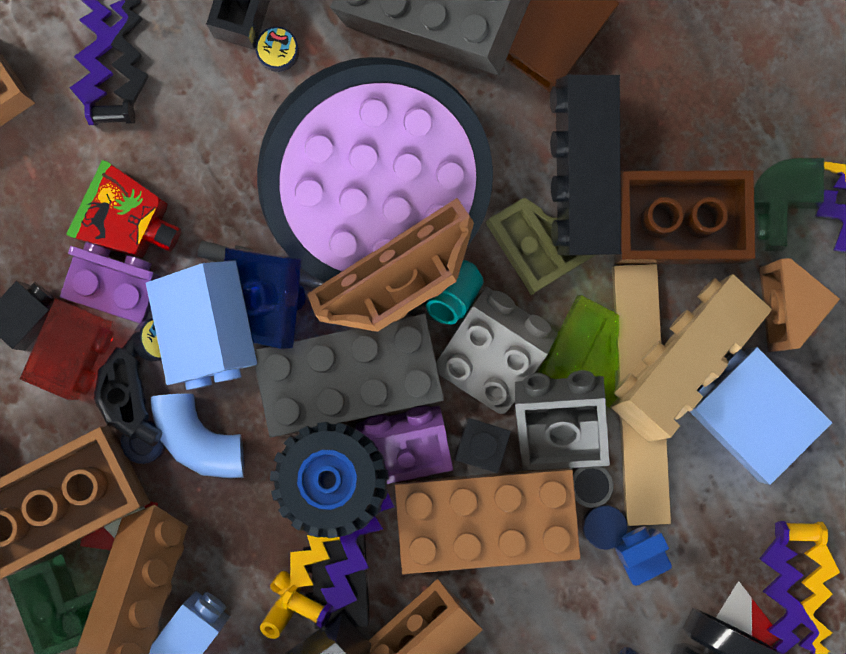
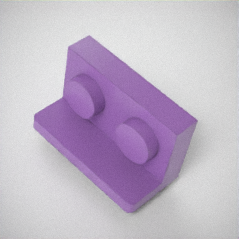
(107, 283)
(410, 442)

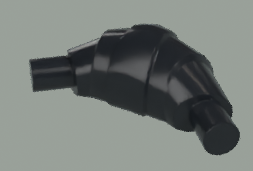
(122, 397)

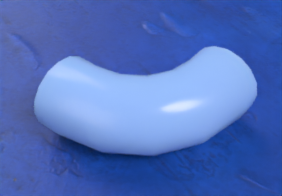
(193, 443)

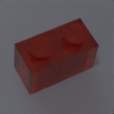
(68, 350)

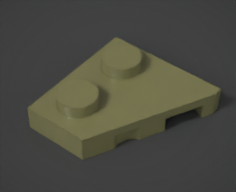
(527, 242)

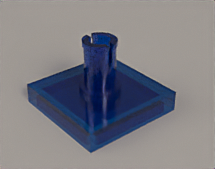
(269, 294)

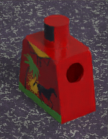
(122, 215)

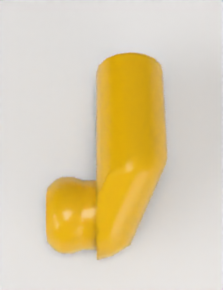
(278, 617)

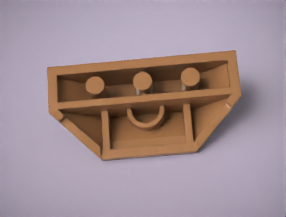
(399, 274)

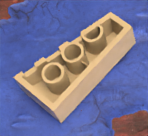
(689, 358)

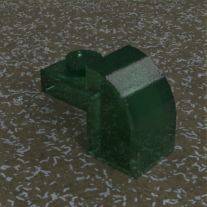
(785, 186)

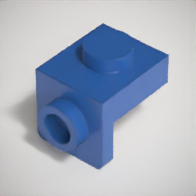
(643, 554)

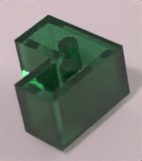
(50, 605)

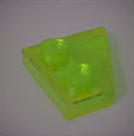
(586, 344)

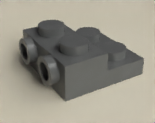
(562, 421)

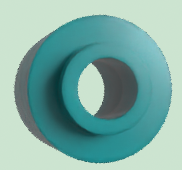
(458, 297)

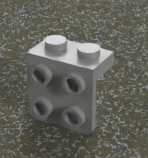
(495, 350)

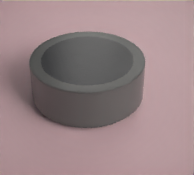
(592, 486)

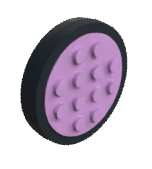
(366, 158)

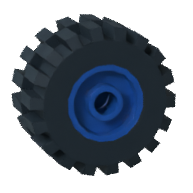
(329, 480)

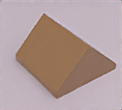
(796, 304)

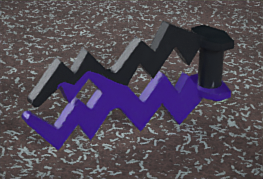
(109, 37)

